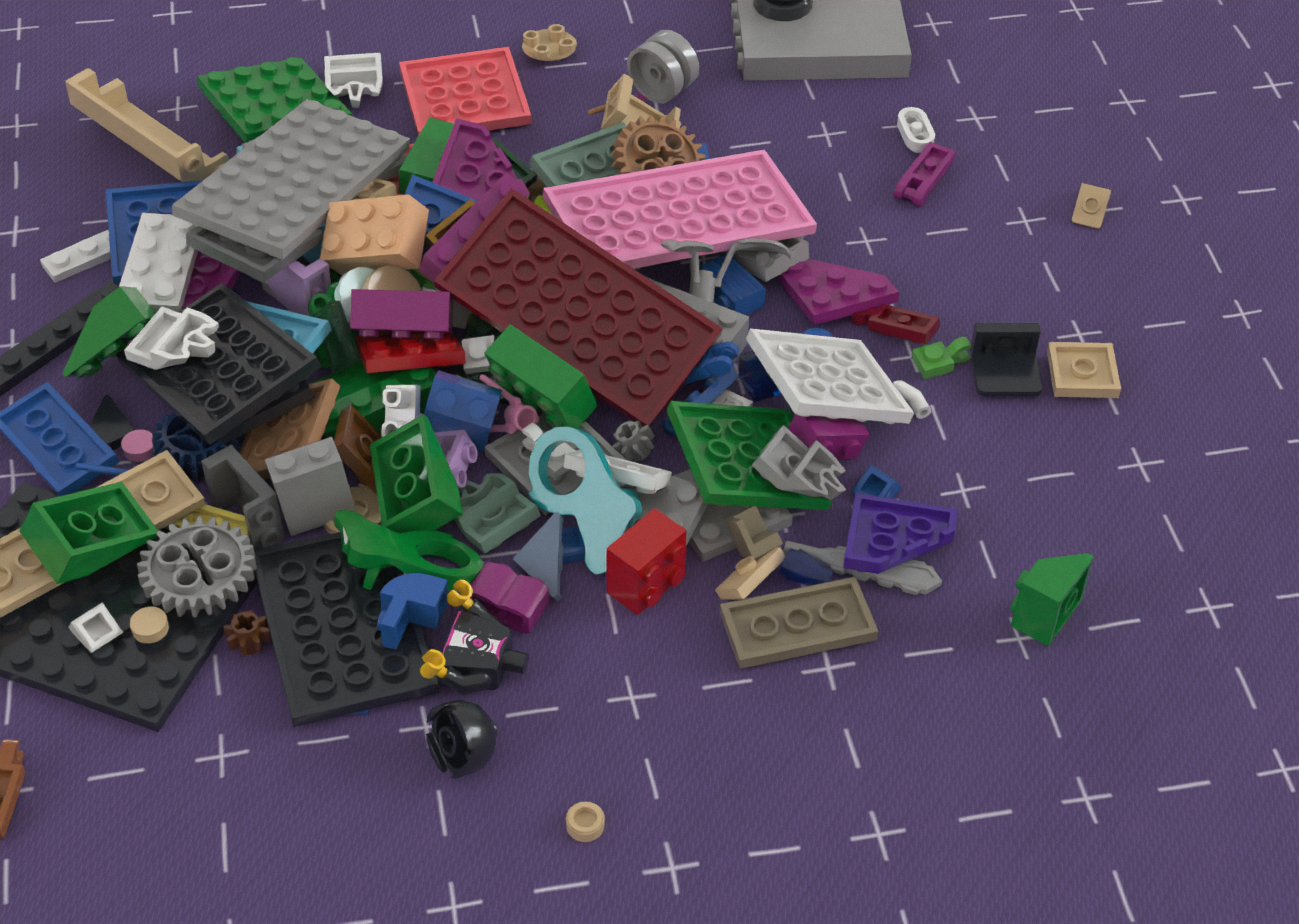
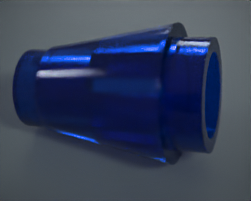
(804, 569)

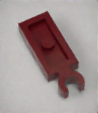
(898, 323)

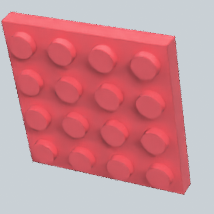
(466, 86)

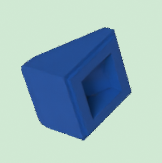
(877, 484)

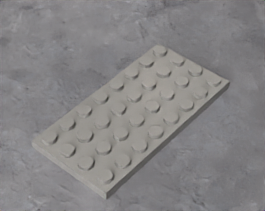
(285, 178)

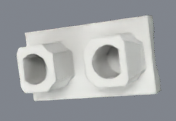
(401, 406)

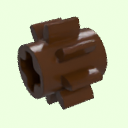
(247, 633)

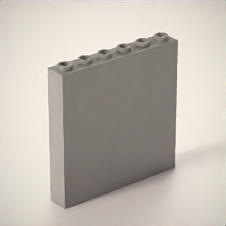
(828, 43)

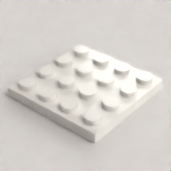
(829, 377)

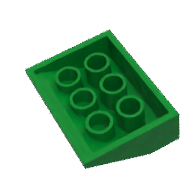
(366, 392)

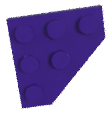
(894, 531)

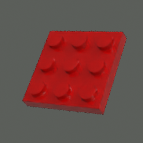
(408, 353)

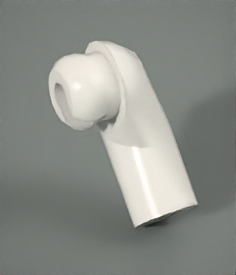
(914, 398)

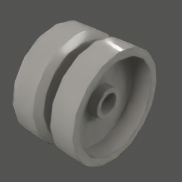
(663, 66)

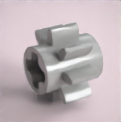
(633, 440)

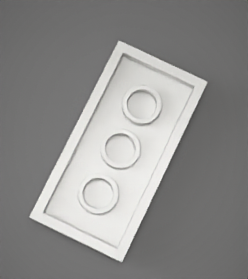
(161, 261)

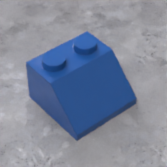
(462, 405)

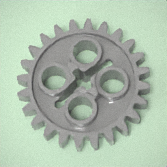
(177, 581)

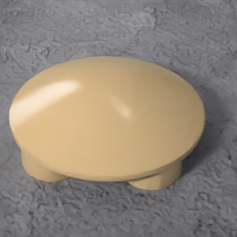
(549, 43)

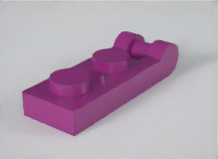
(924, 173)

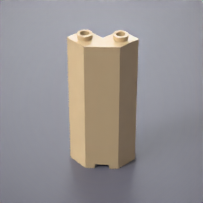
(139, 130)

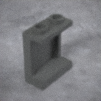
(235, 482)

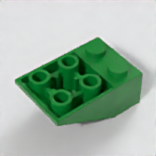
(108, 330)

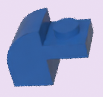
(410, 599)

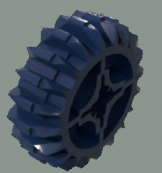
(182, 444)

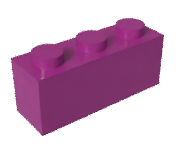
(401, 313)

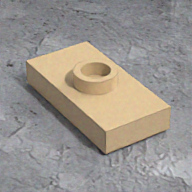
(749, 575)

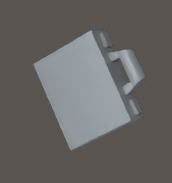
(771, 264)

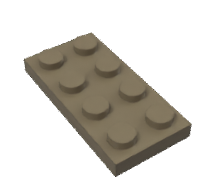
(798, 622)

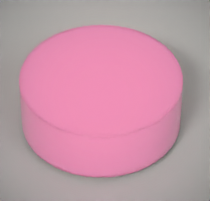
(137, 445)

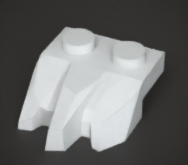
(354, 75)
(173, 338)

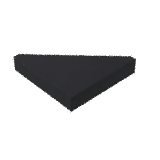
(110, 423)

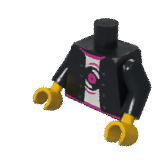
(475, 649)

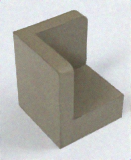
(751, 533)

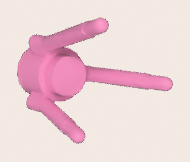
(516, 414)

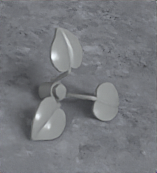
(702, 281)

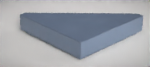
(544, 555)

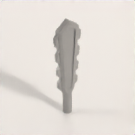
(910, 576)

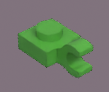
(938, 360)

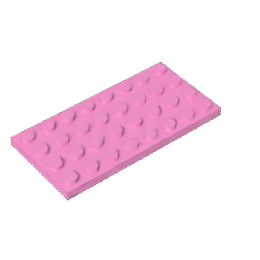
(693, 201)

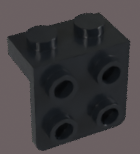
(1006, 359)

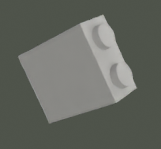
(310, 485)

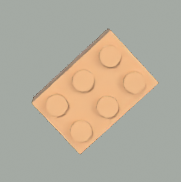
(374, 233)

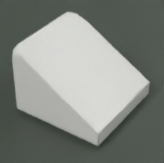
(95, 628)

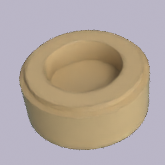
(149, 624)
(585, 821)

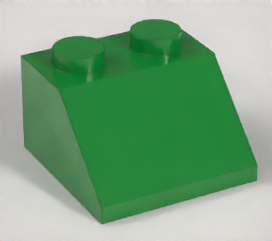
(1049, 595)

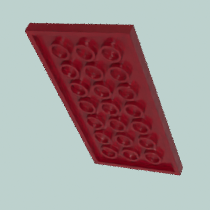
(580, 305)

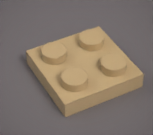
(1083, 370)

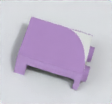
(298, 284)

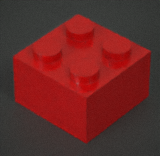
(646, 561)

